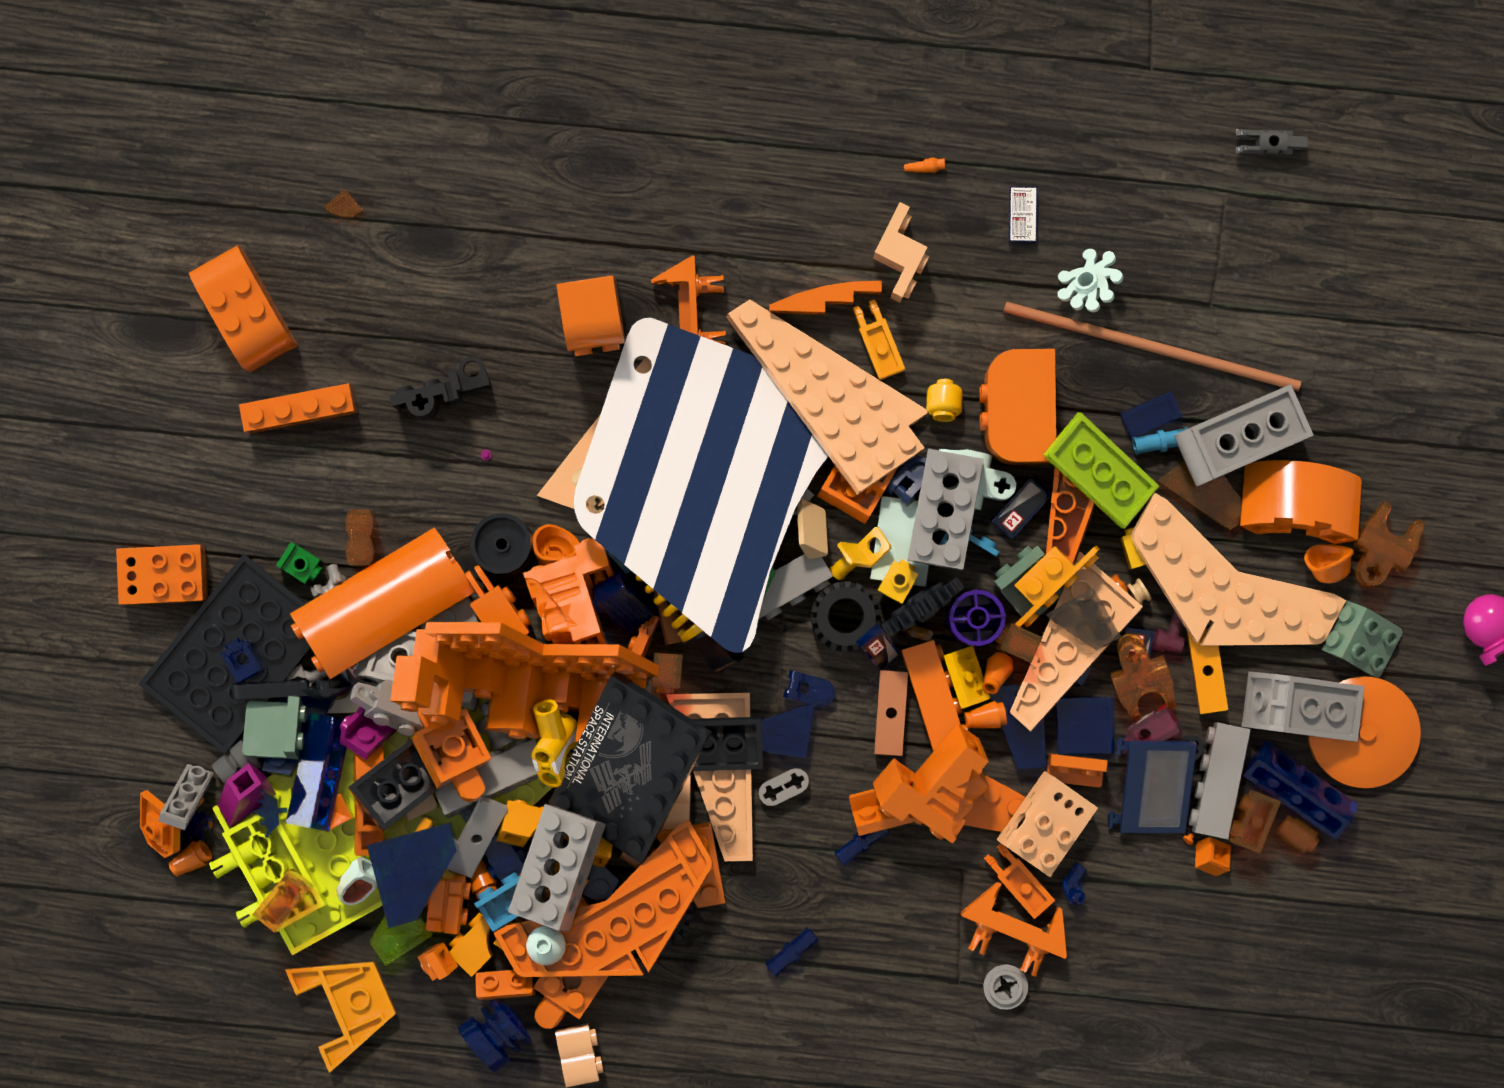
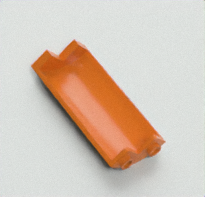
(381, 603)

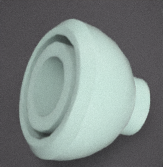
(545, 945)

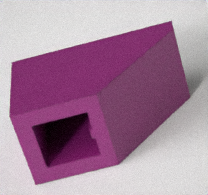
(242, 794)

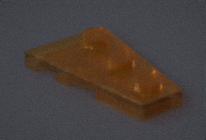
(1213, 498)

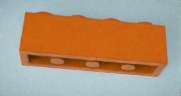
(298, 408)
(932, 690)

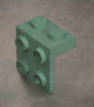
(1009, 576)
(1363, 639)
(274, 729)

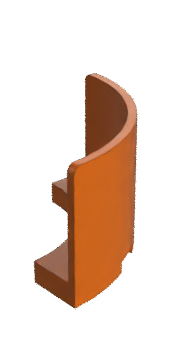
(1301, 496)

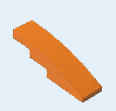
(814, 300)

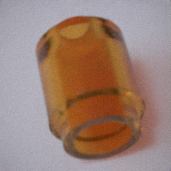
(1298, 834)

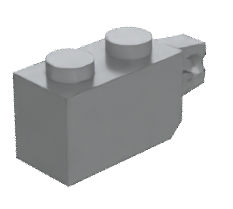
(382, 710)

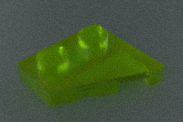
(397, 940)

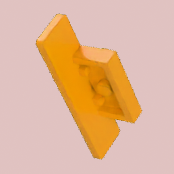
(1047, 578)

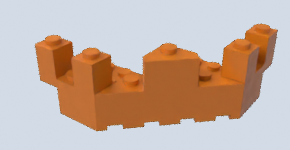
(509, 672)

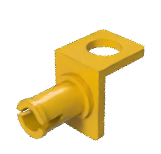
(859, 554)

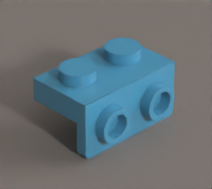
(495, 904)

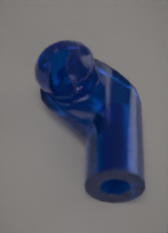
(1072, 885)

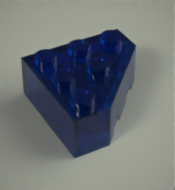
(411, 870)

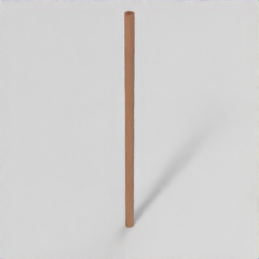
(1151, 346)

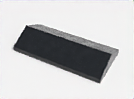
(731, 745)
(393, 786)

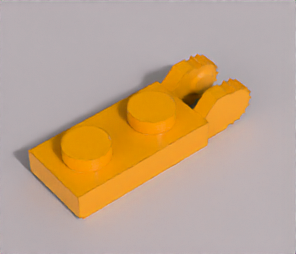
(879, 343)

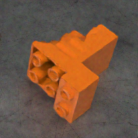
(566, 596)
(940, 789)

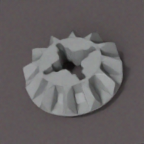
(1018, 990)

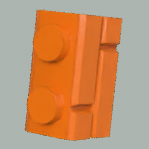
(446, 904)

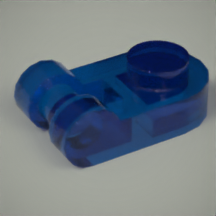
(819, 691)

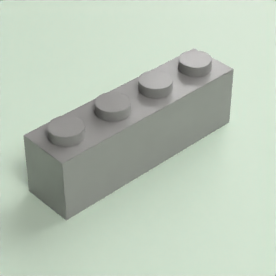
(792, 582)
(501, 775)
(1220, 780)

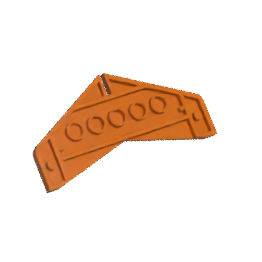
(635, 917)

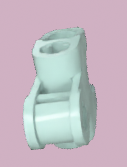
(987, 479)

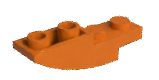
(364, 828)

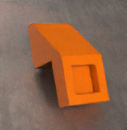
(437, 961)

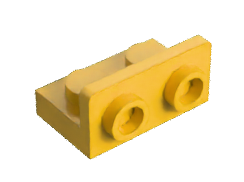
(966, 676)

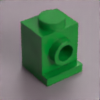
(288, 563)

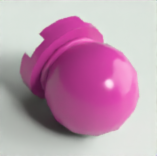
(1485, 625)

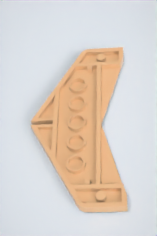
(1208, 588)

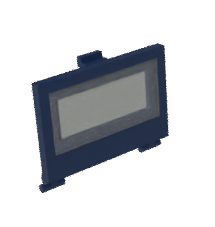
(1155, 786)

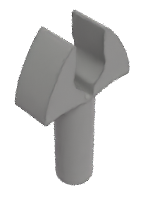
(311, 676)

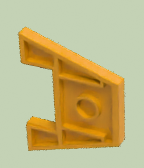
(356, 999)

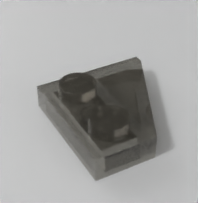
(1087, 620)

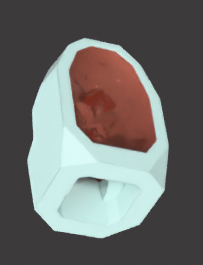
(357, 882)

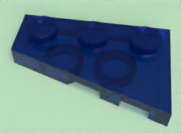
(1025, 746)

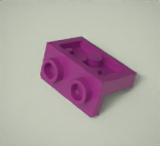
(362, 734)

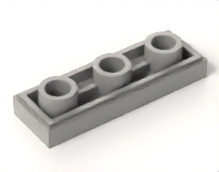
(186, 796)
(484, 823)

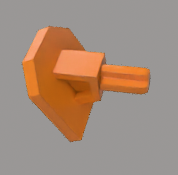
(160, 836)

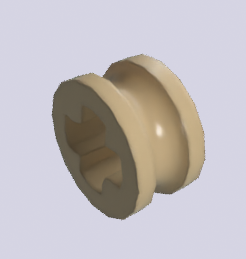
(1139, 591)

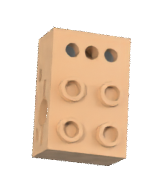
(1051, 823)

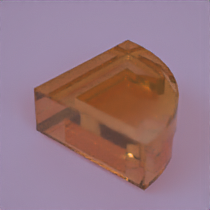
(343, 205)
(919, 632)

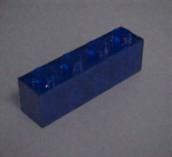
(317, 774)

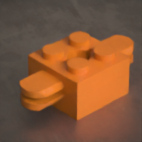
(497, 603)
(453, 754)
(565, 995)

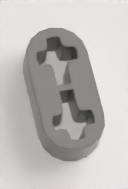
(786, 793)

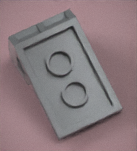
(1303, 706)

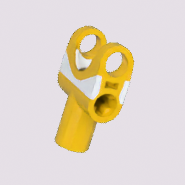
(557, 739)

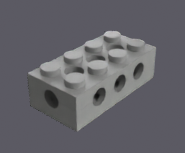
(932, 495)
(539, 872)

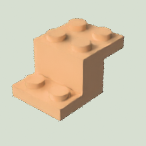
(901, 253)

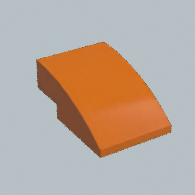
(842, 496)

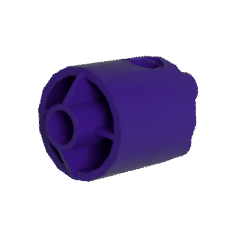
(989, 618)

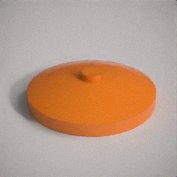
(1385, 742)

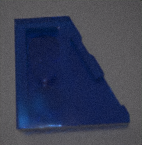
(788, 732)

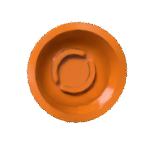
(553, 543)
(1329, 562)

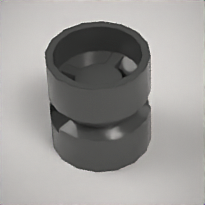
(229, 765)

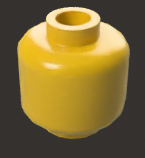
(944, 400)

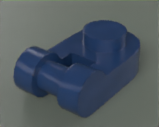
(913, 473)

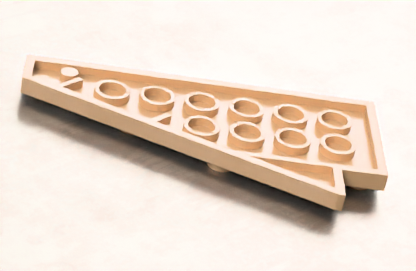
(844, 407)

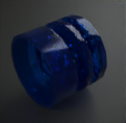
(495, 1034)

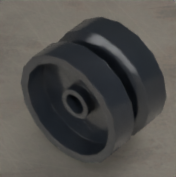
(491, 557)

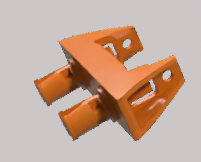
(690, 287)
(1038, 941)

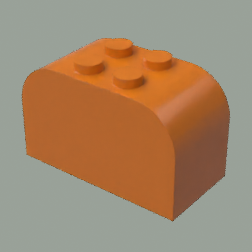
(242, 309)
(591, 315)
(1019, 406)

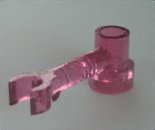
(1169, 639)

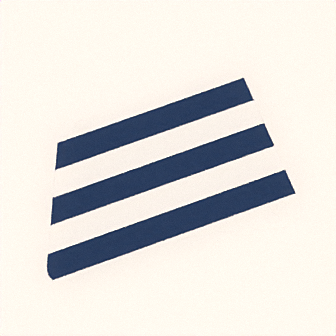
(696, 476)

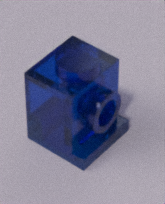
(230, 656)

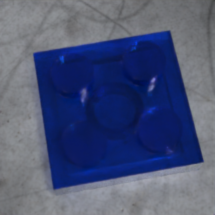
(1085, 725)

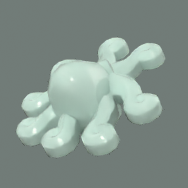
(1090, 281)

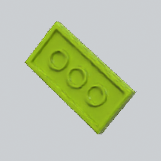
(1101, 470)

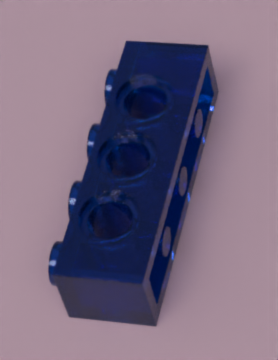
(1301, 790)

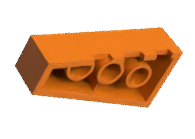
(1068, 517)

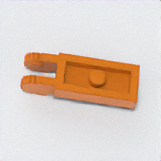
(1021, 883)

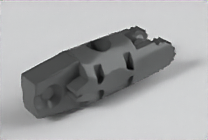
(1283, 140)

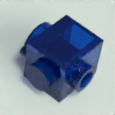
(507, 862)

